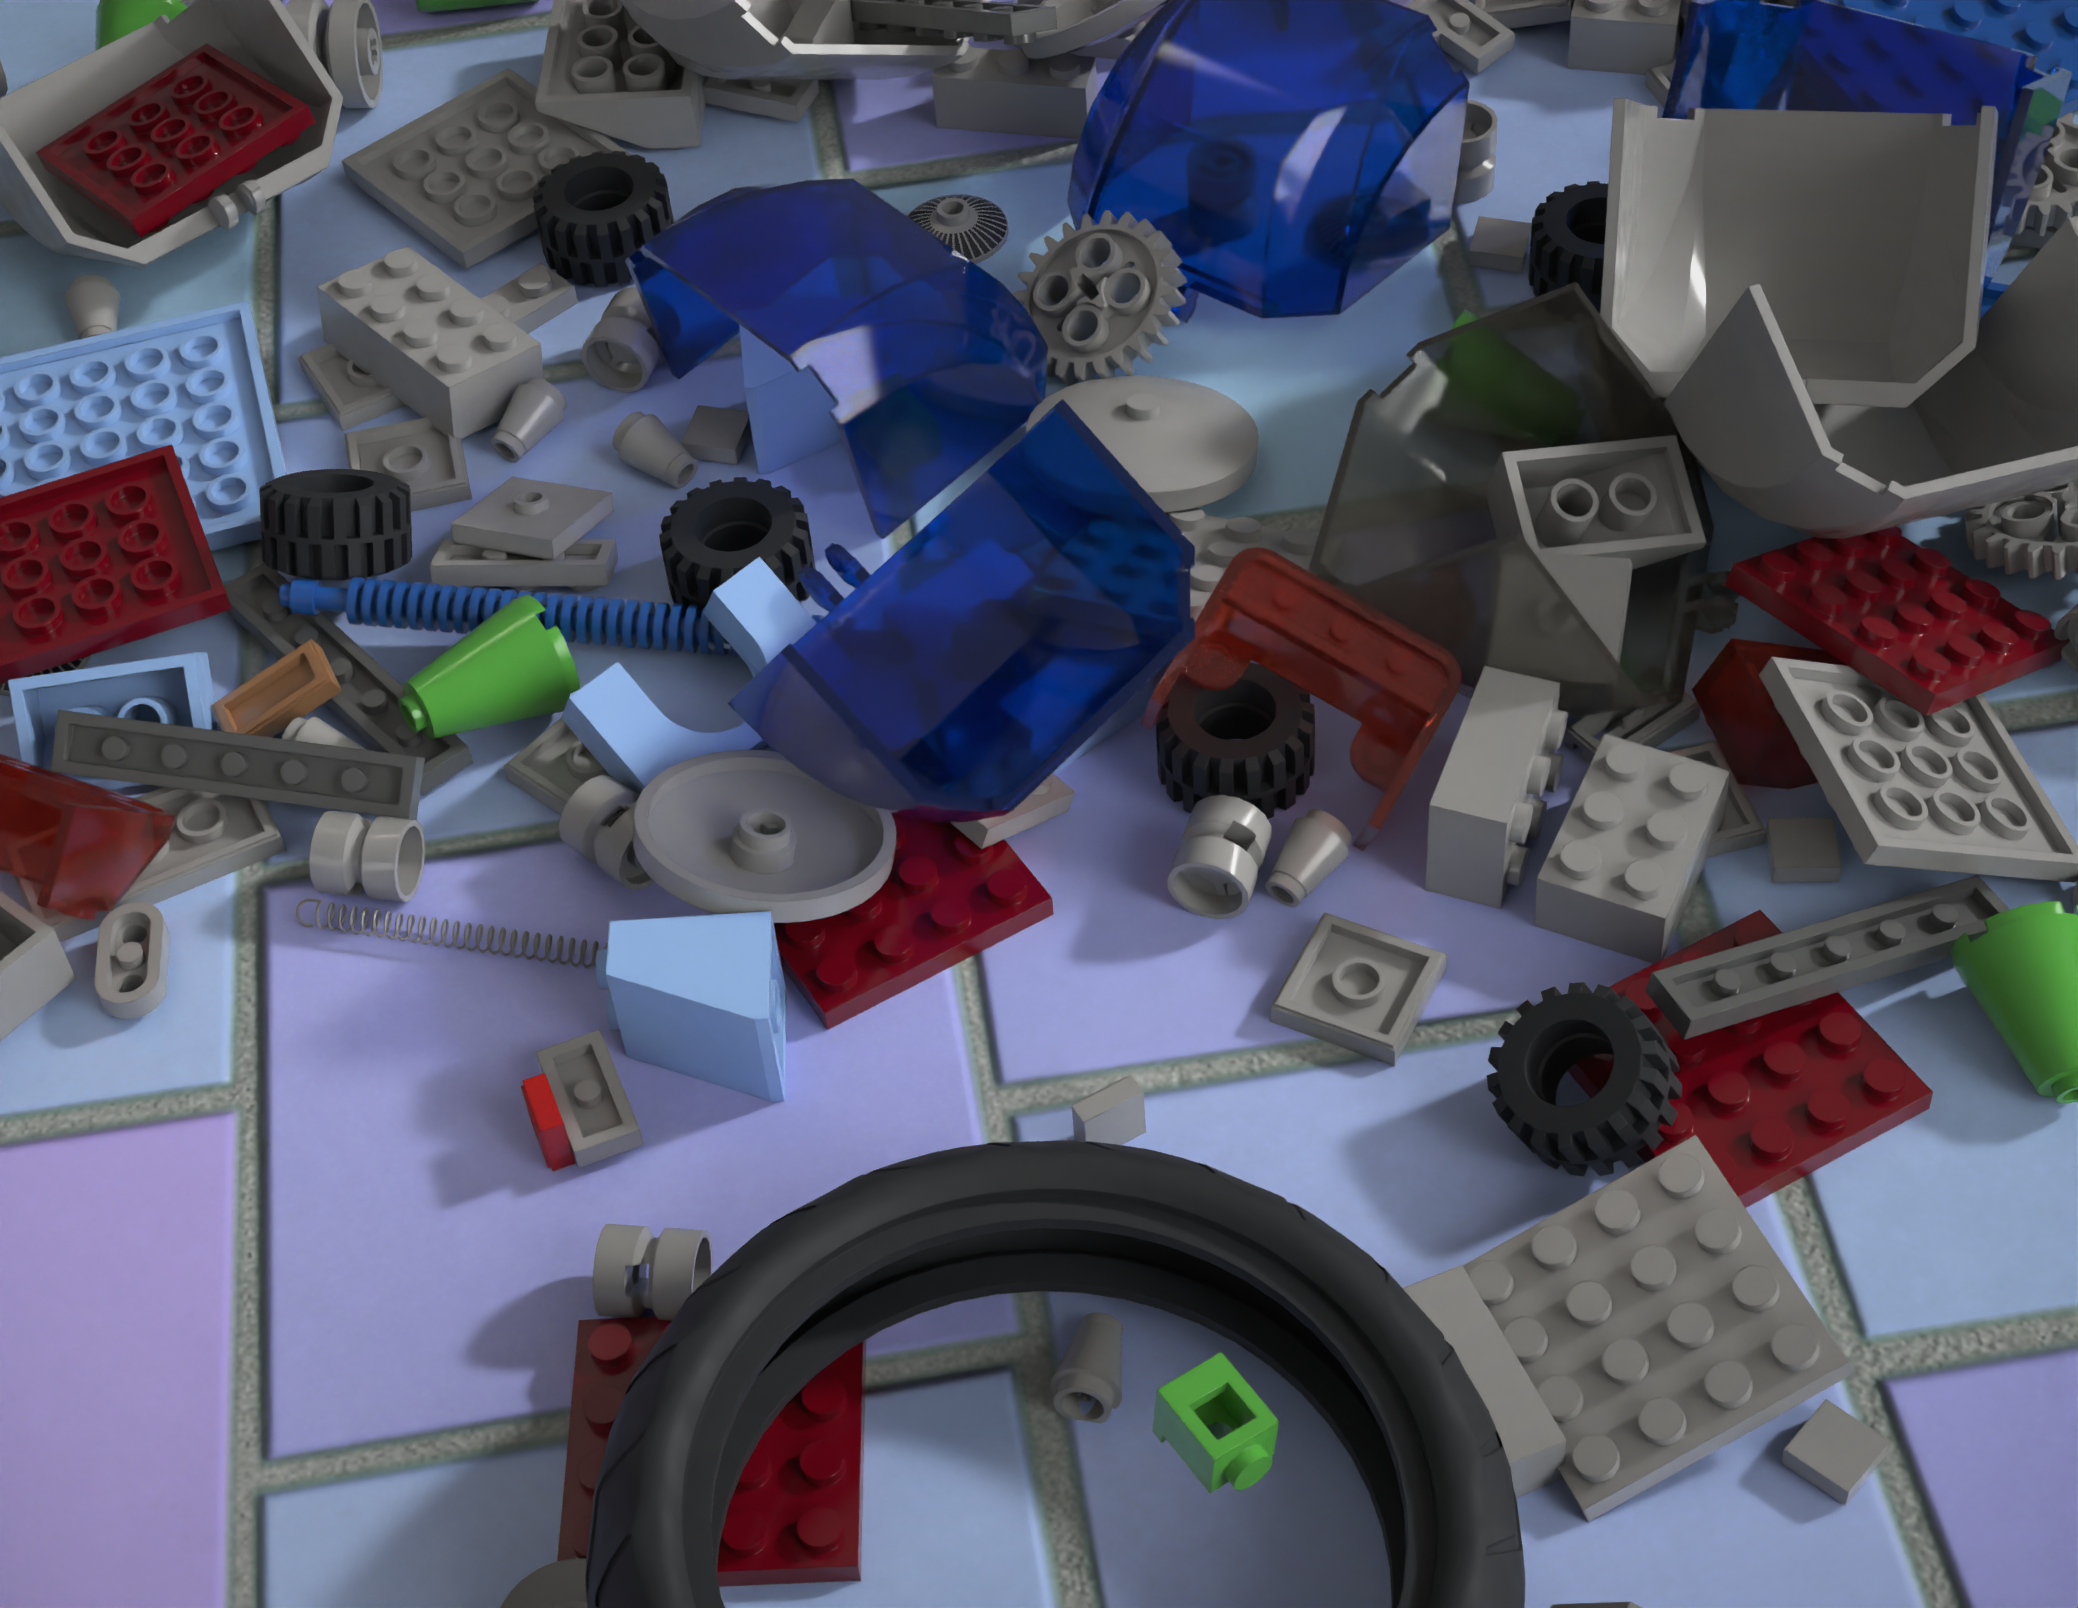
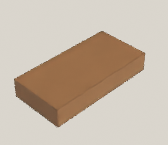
(279, 693)

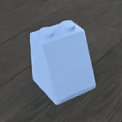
(783, 407)
(700, 997)

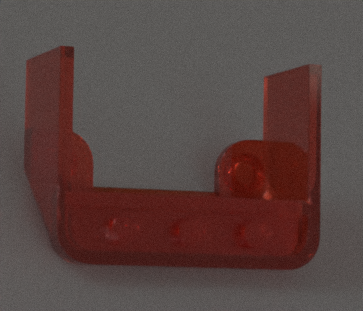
(1334, 650)
(75, 837)

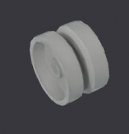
(346, 44)

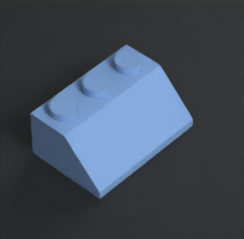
(150, 690)

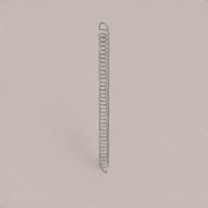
(455, 934)

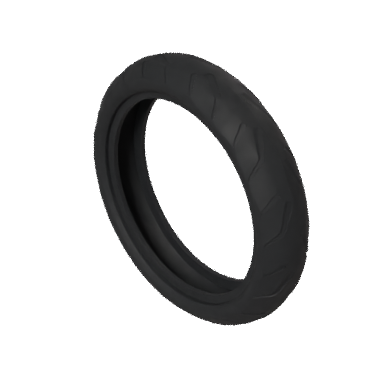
(1054, 1222)

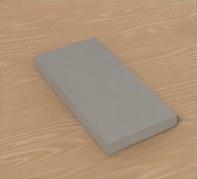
(208, 841)

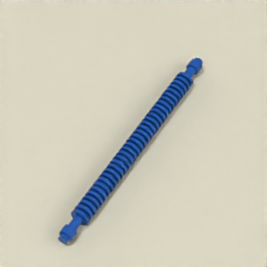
(464, 610)

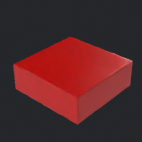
(547, 1122)

